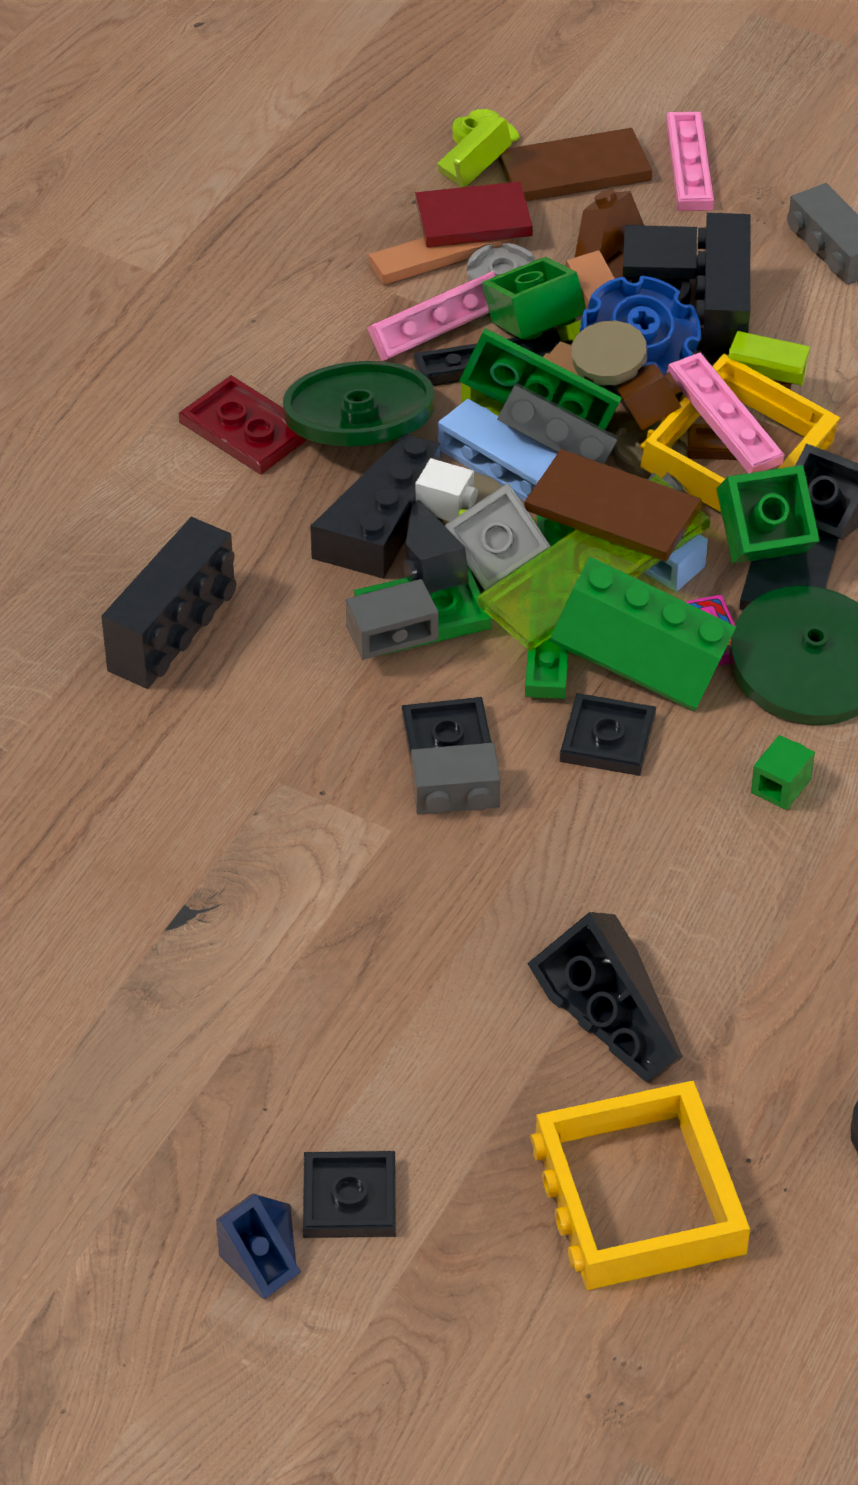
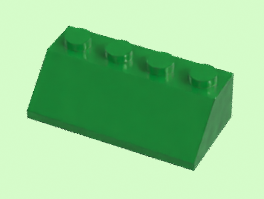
(501, 363)
(642, 633)

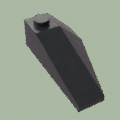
(605, 986)

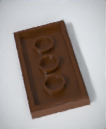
(576, 164)
(613, 505)

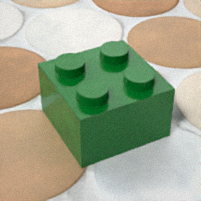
(534, 298)
(767, 514)

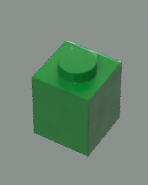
(782, 772)

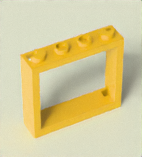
(757, 392)
(654, 1255)

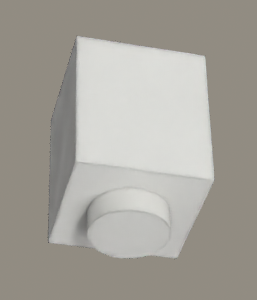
(446, 489)

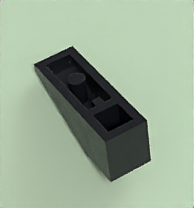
(433, 552)

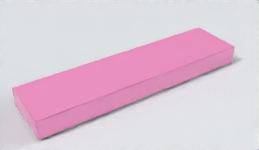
(689, 161)
(430, 318)
(726, 414)

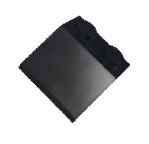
(832, 490)

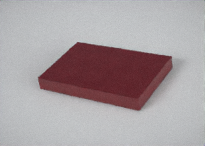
(473, 214)
(242, 424)

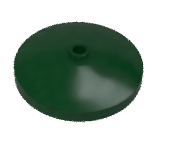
(359, 403)
(799, 654)

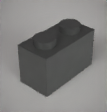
(392, 619)
(455, 778)

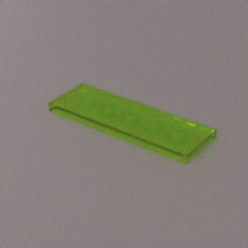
(536, 593)

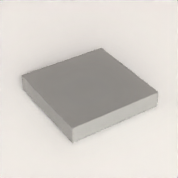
(498, 536)

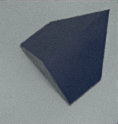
(259, 1243)

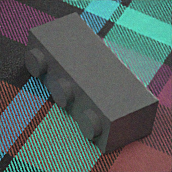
(827, 228)
(555, 425)

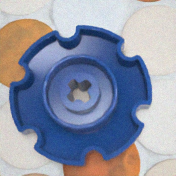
(654, 309)

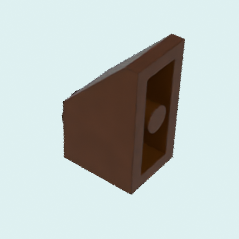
(605, 222)
(649, 395)

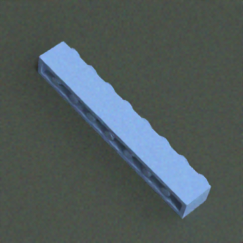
(508, 456)

